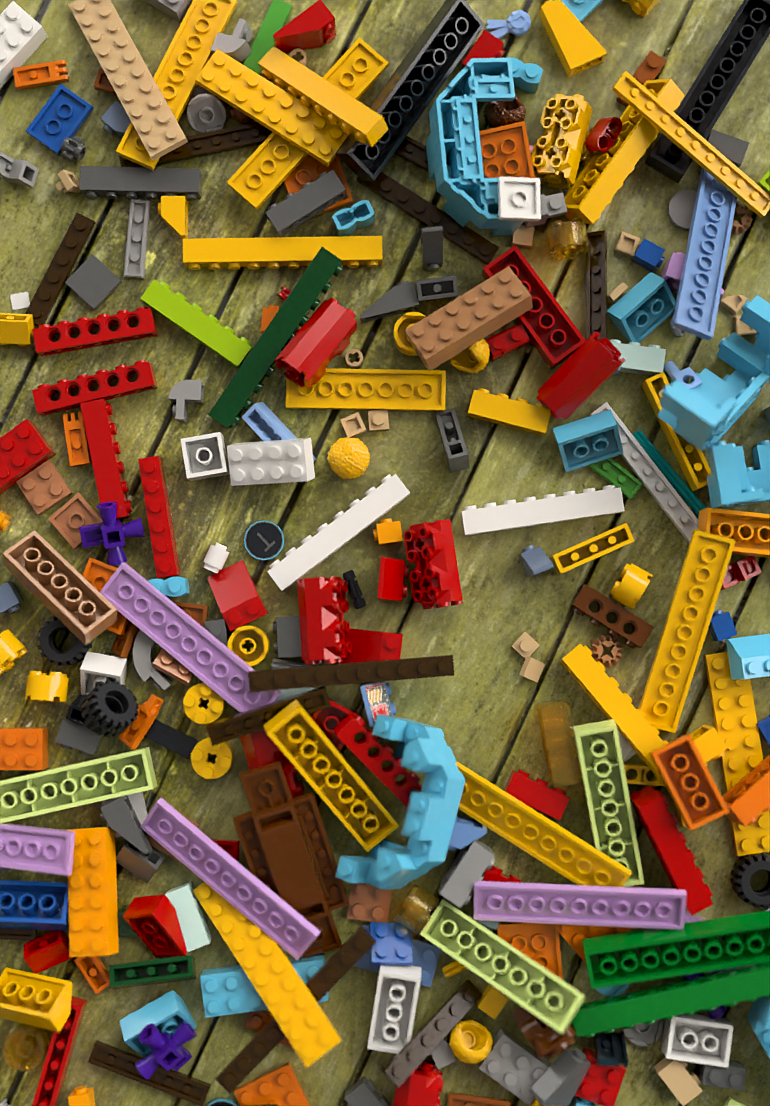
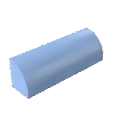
(267, 424)

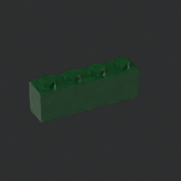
(152, 972)

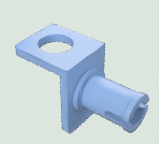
(683, 375)

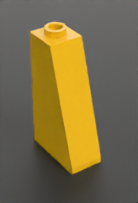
(570, 39)

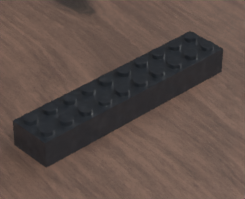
(715, 83)
(414, 85)

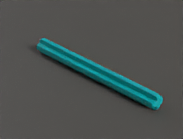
(669, 473)

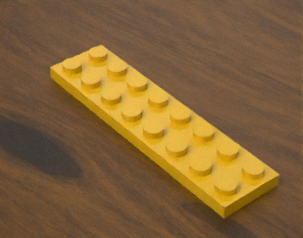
(271, 107)
(371, 390)

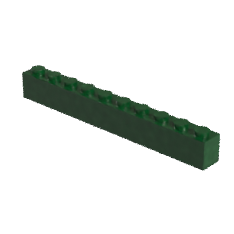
(276, 337)

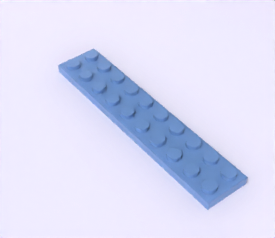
(705, 258)

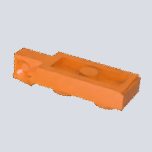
(147, 714)

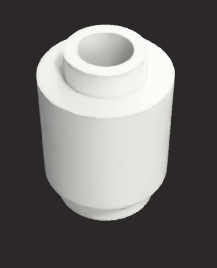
(215, 557)

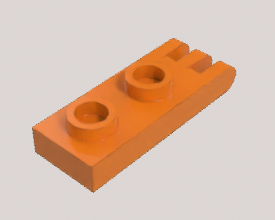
(40, 74)
(76, 440)

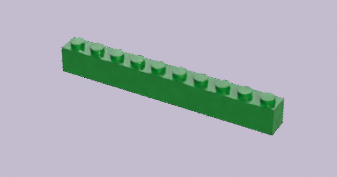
(673, 999)

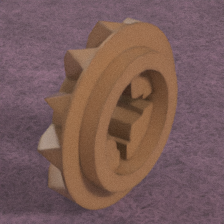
(745, 221)
(597, 649)

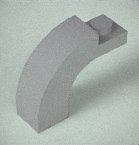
(143, 659)

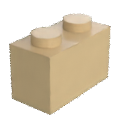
(678, 1079)

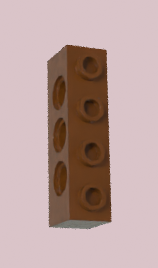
(640, 628)

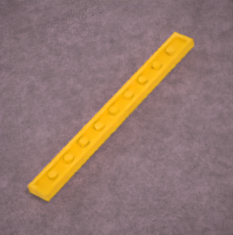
(692, 143)

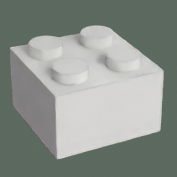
(205, 456)

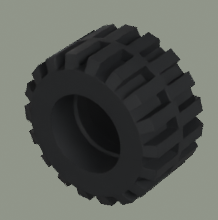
(50, 649)
(100, 717)
(742, 876)

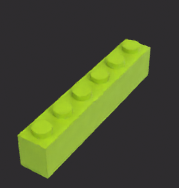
(196, 324)

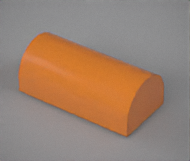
(94, 972)

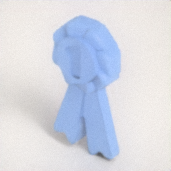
(517, 24)

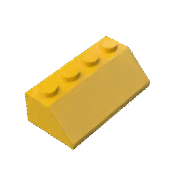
(34, 999)

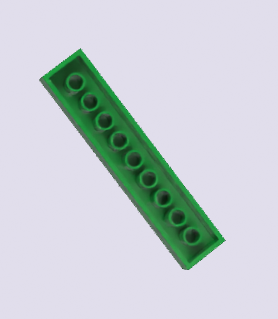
(677, 952)

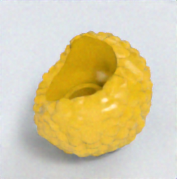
(473, 358)
(348, 457)
(470, 1041)

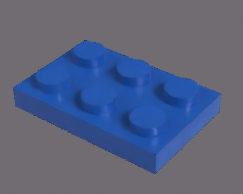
(59, 119)

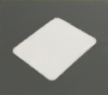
(20, 300)

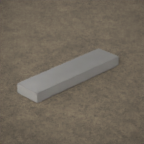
(137, 239)

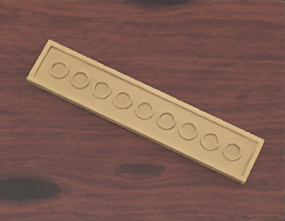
(129, 76)

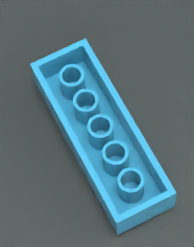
(231, 991)

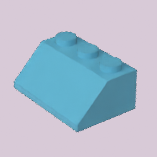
(643, 308)
(588, 440)
(749, 656)
(164, 1012)

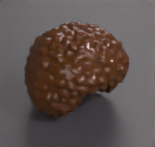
(504, 112)

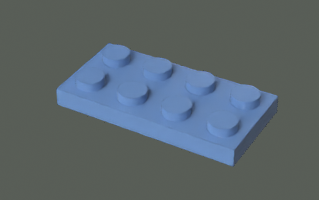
(423, 953)

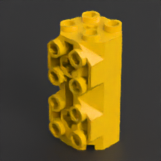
(562, 142)

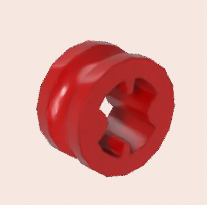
(284, 293)

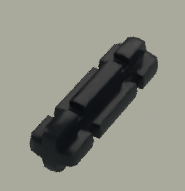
(354, 589)

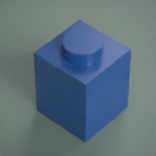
(649, 255)
(721, 626)

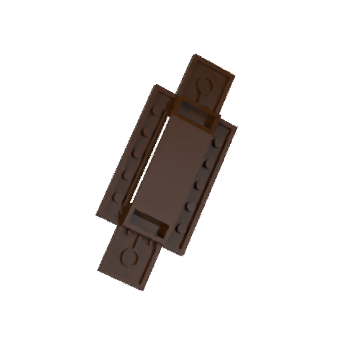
(280, 854)

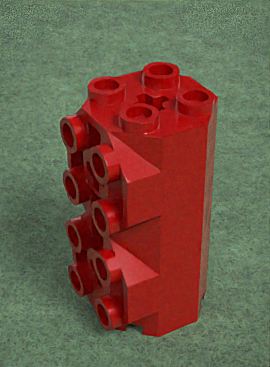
(317, 343)
(580, 376)
(436, 568)
(322, 621)
(262, 750)
(420, 1087)

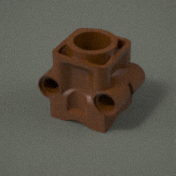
(542, 1036)

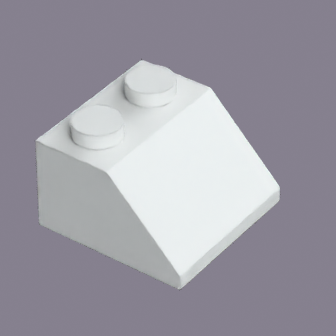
(100, 668)

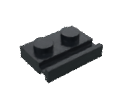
(610, 1049)

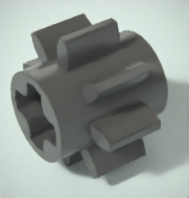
(73, 148)

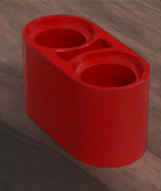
(603, 134)

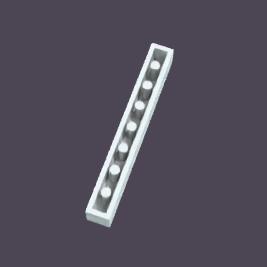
(542, 511)
(339, 532)

